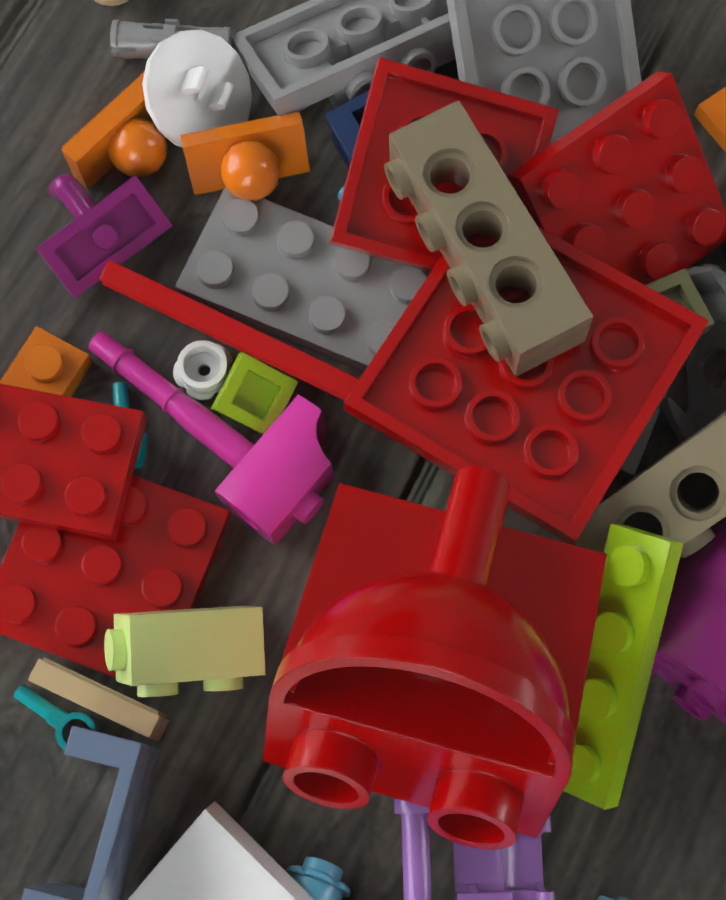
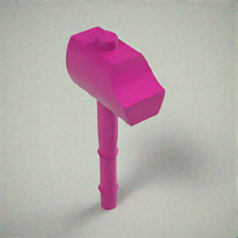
(270, 480)

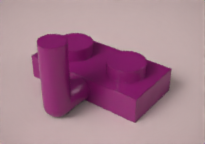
(100, 232)

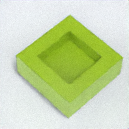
(254, 394)

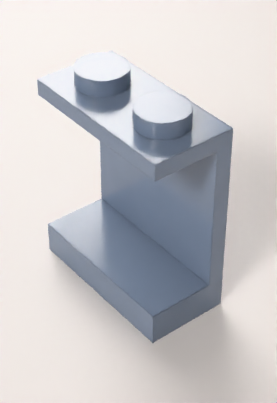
(123, 820)

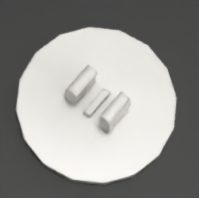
(195, 84)

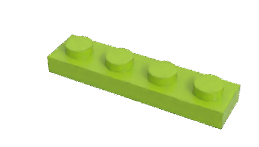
(621, 659)

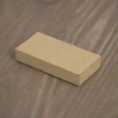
(99, 698)

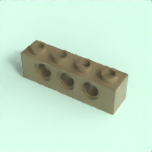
(451, 150)
(658, 493)

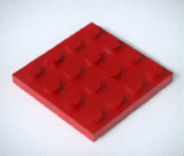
(550, 430)

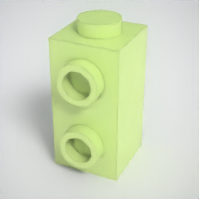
(186, 646)

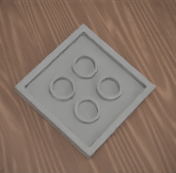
(548, 52)

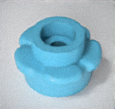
(320, 879)

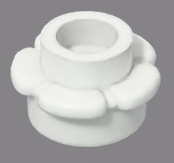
(194, 357)

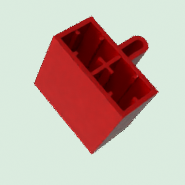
(437, 663)

